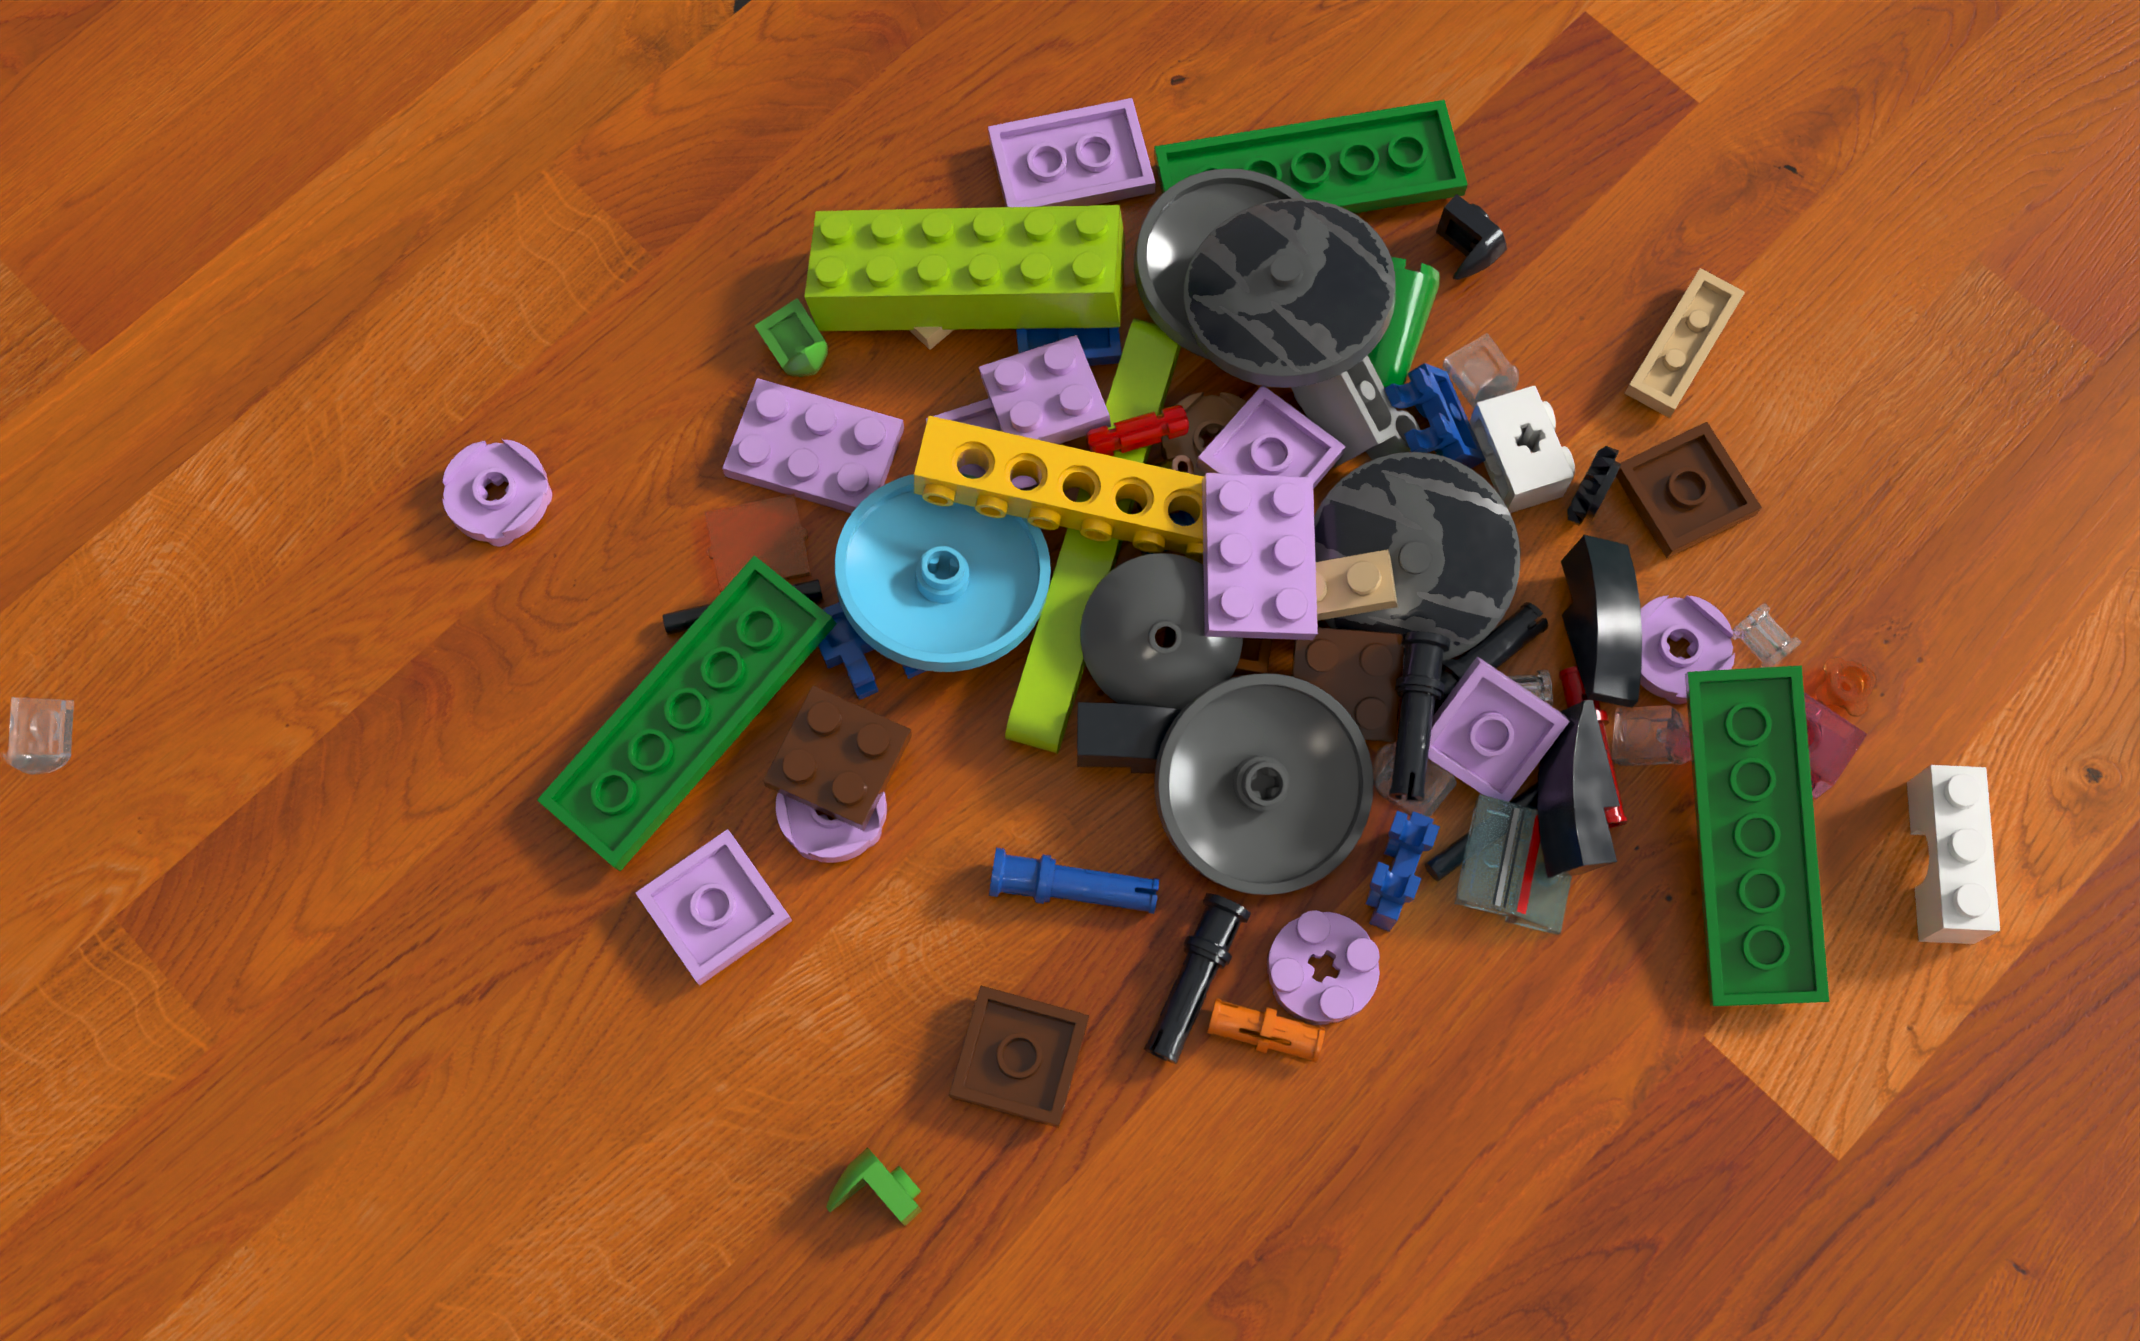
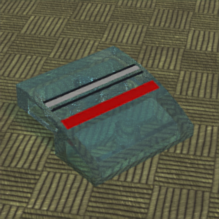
(1507, 870)

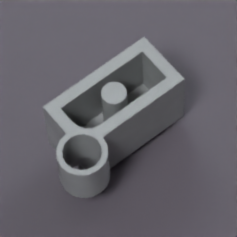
(1357, 413)

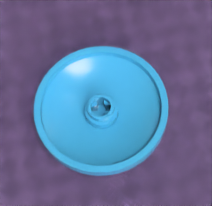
(939, 580)

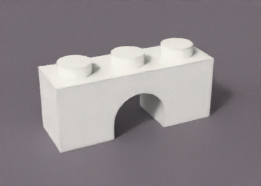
(1960, 888)

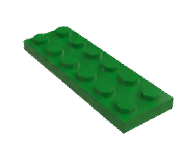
(1345, 160)
(686, 713)
(1756, 836)

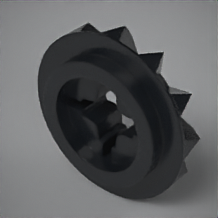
(1594, 486)

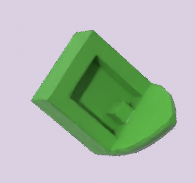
(794, 340)
(893, 1188)

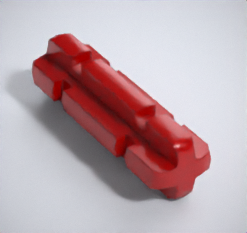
(1138, 431)

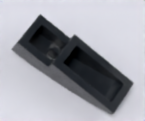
(1604, 619)
(1121, 735)
(1574, 795)

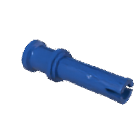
(1044, 880)

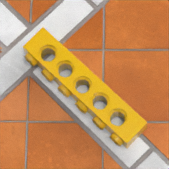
(1056, 468)

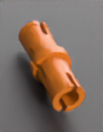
(1266, 1030)

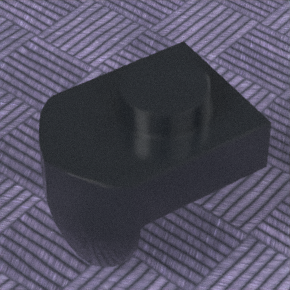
(1473, 234)

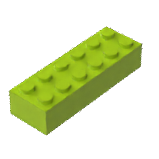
(967, 268)

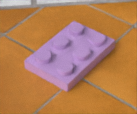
(1072, 157)
(812, 446)
(1259, 556)

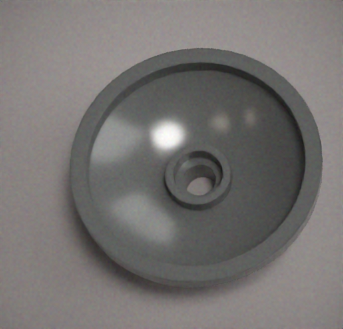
(1122, 627)

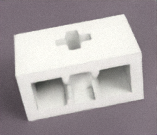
(1515, 472)

